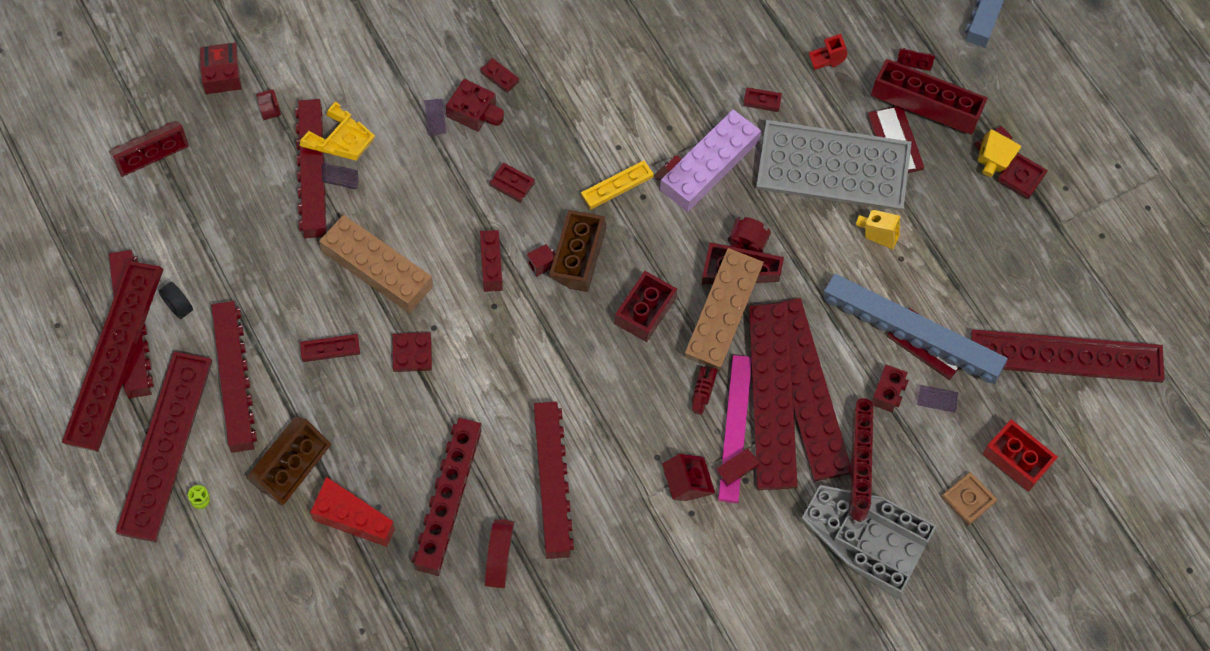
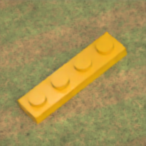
(617, 185)

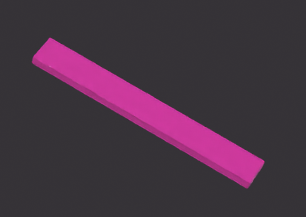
(735, 421)

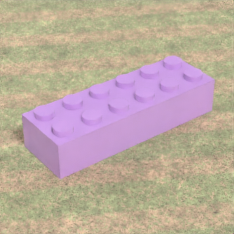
(710, 160)

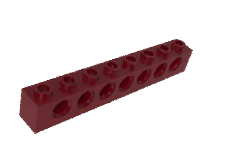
(433, 562)

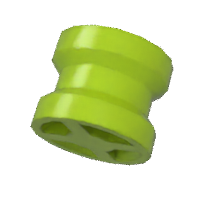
(197, 492)

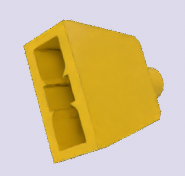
(996, 152)
(881, 228)

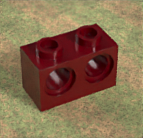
(886, 387)

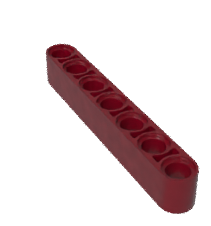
(861, 459)

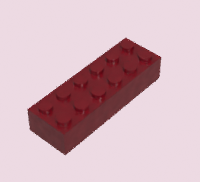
(929, 96)

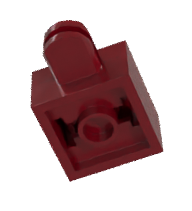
(473, 106)

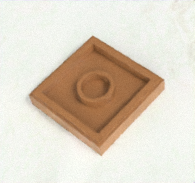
(969, 498)

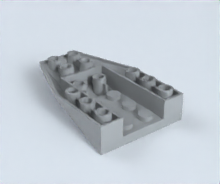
(880, 547)

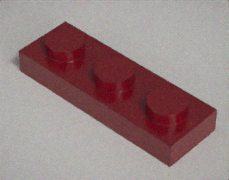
(330, 348)

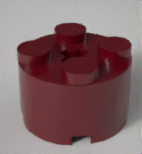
(749, 235)

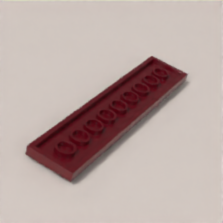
(1075, 355)
(112, 356)
(773, 397)
(812, 402)
(164, 447)

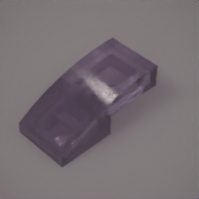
(435, 117)

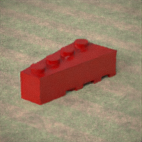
(350, 514)

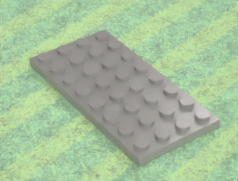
(834, 165)

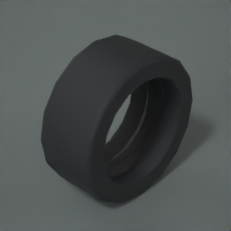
(175, 300)

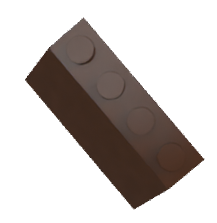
(578, 250)
(289, 460)

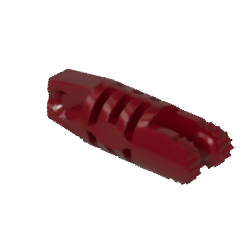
(703, 390)

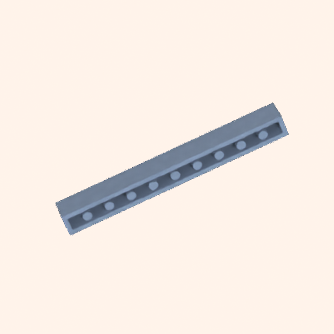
(915, 329)

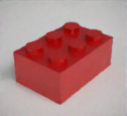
(1020, 455)

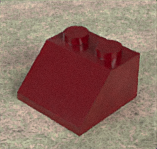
(688, 477)

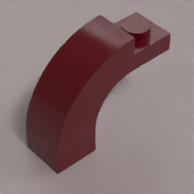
(499, 553)

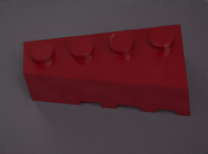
(769, 272)

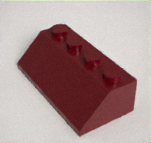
(149, 148)

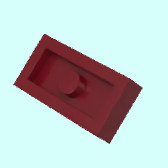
(499, 75)
(762, 99)

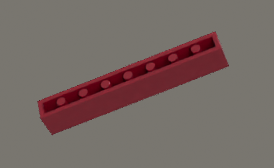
(310, 174)
(233, 377)
(137, 379)
(552, 483)

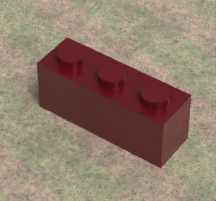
(491, 261)

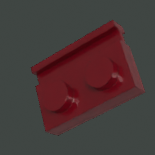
(512, 182)

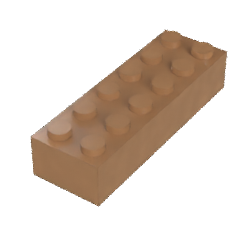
(376, 263)
(723, 309)

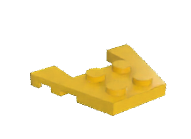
(347, 140)

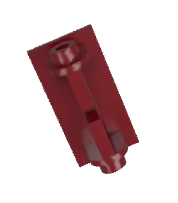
(915, 59)

